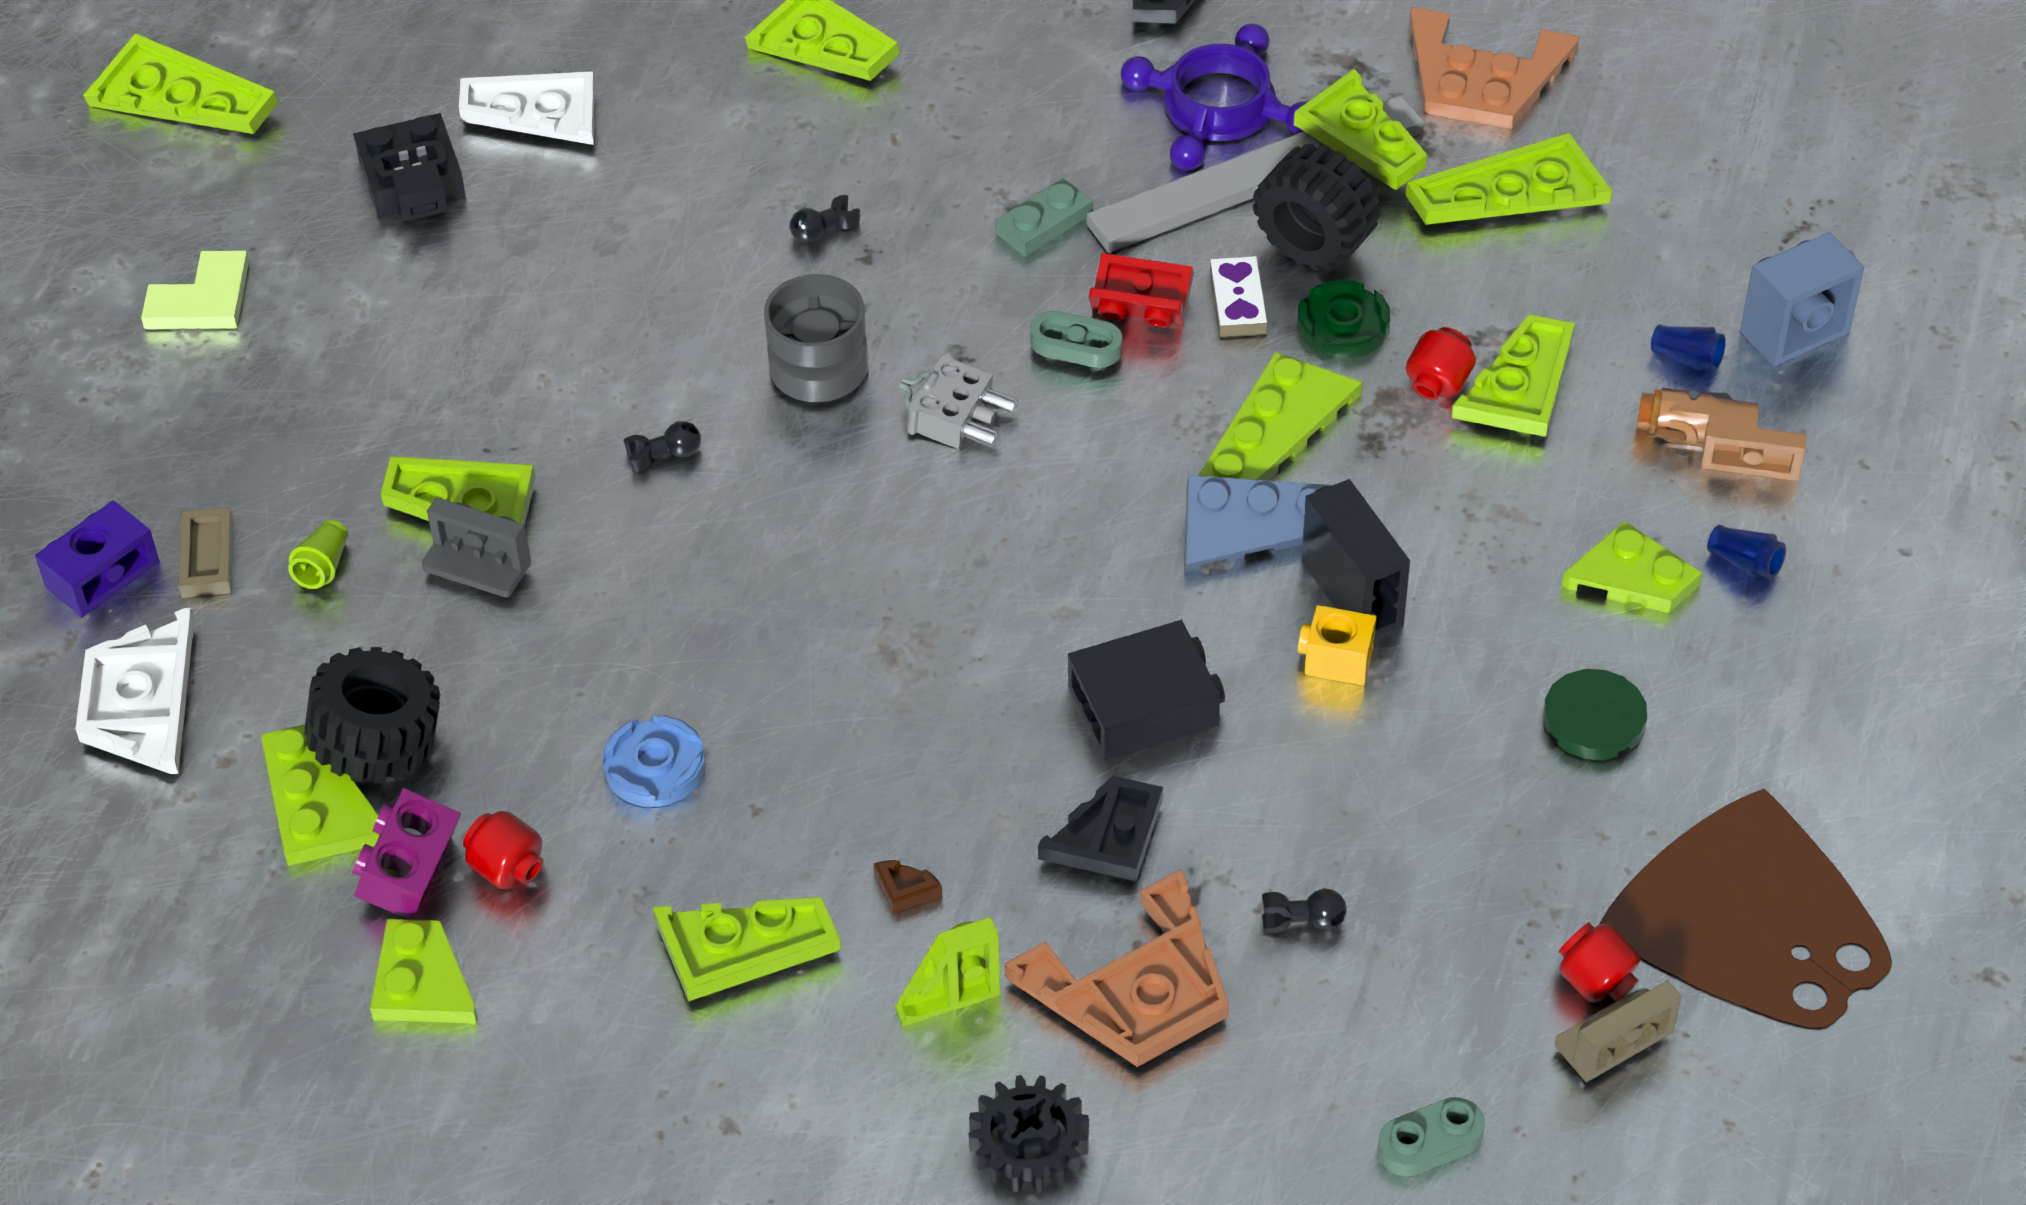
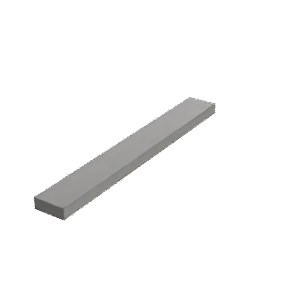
(1209, 188)

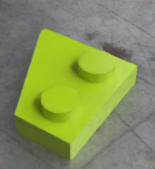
(1634, 571)
(955, 973)
(419, 976)

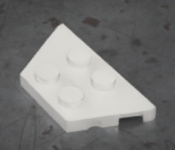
(138, 693)

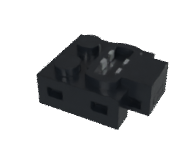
(410, 167)

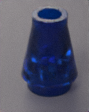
(1691, 346)
(1750, 551)

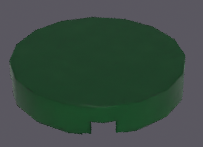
(1343, 319)
(1595, 713)

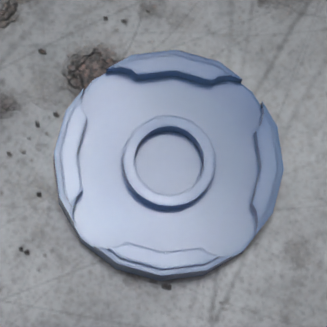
(654, 761)

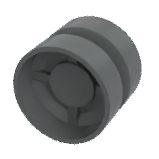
(816, 337)

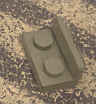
(1620, 1030)

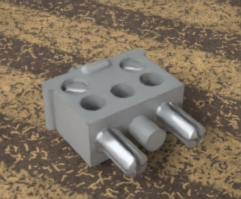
(952, 403)

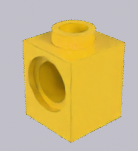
(1338, 645)

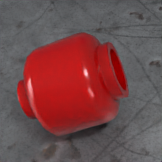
(1440, 363)
(503, 849)
(1599, 963)

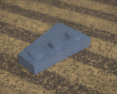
(1241, 517)

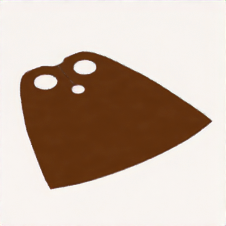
(1734, 903)

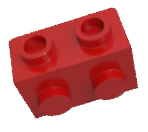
(1141, 290)

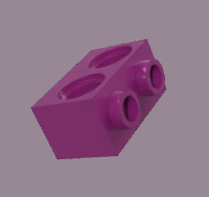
(409, 854)

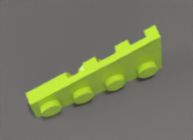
(1518, 181)

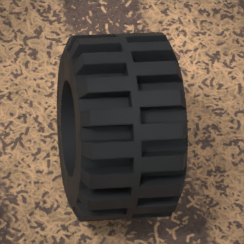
(1316, 207)
(372, 714)

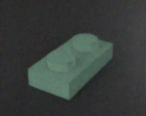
(1043, 217)

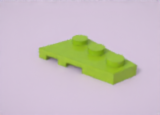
(1358, 127)
(1523, 380)
(485, 486)
(313, 806)
(736, 945)

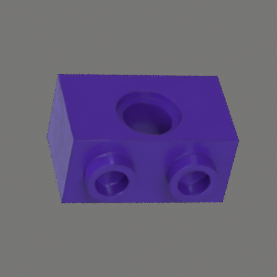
(97, 558)

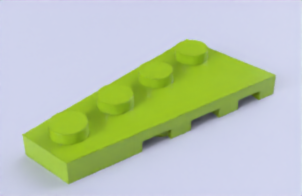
(178, 87)
(1279, 417)

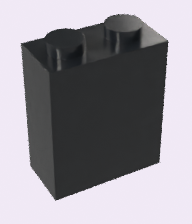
(1354, 555)
(1145, 689)

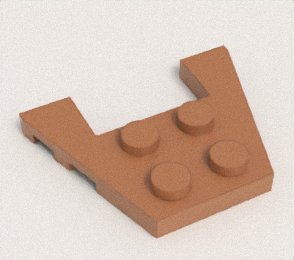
(1480, 83)
(1146, 996)

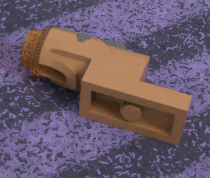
(1724, 430)

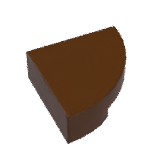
(905, 885)

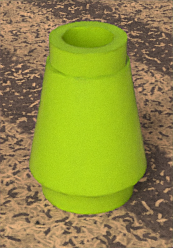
(318, 556)

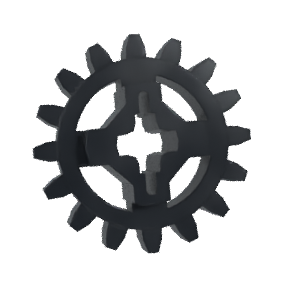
(1028, 1133)

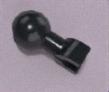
(810, 224)
(679, 440)
(1323, 910)

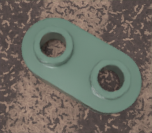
(1076, 339)
(1434, 1136)

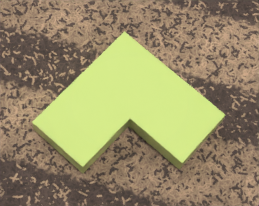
(207, 303)

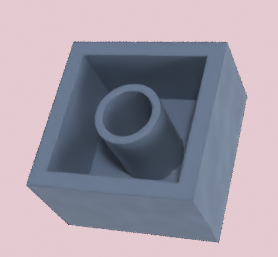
(1801, 299)

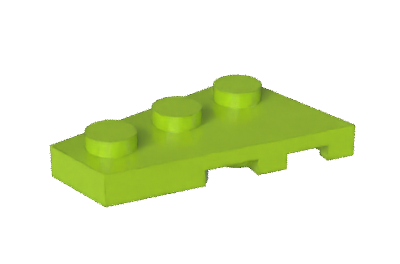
(824, 37)

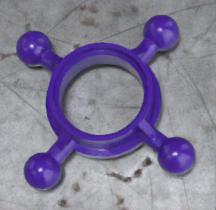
(1211, 122)

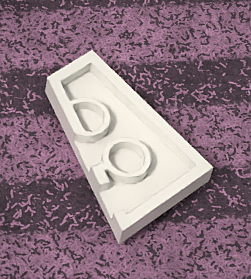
(532, 104)

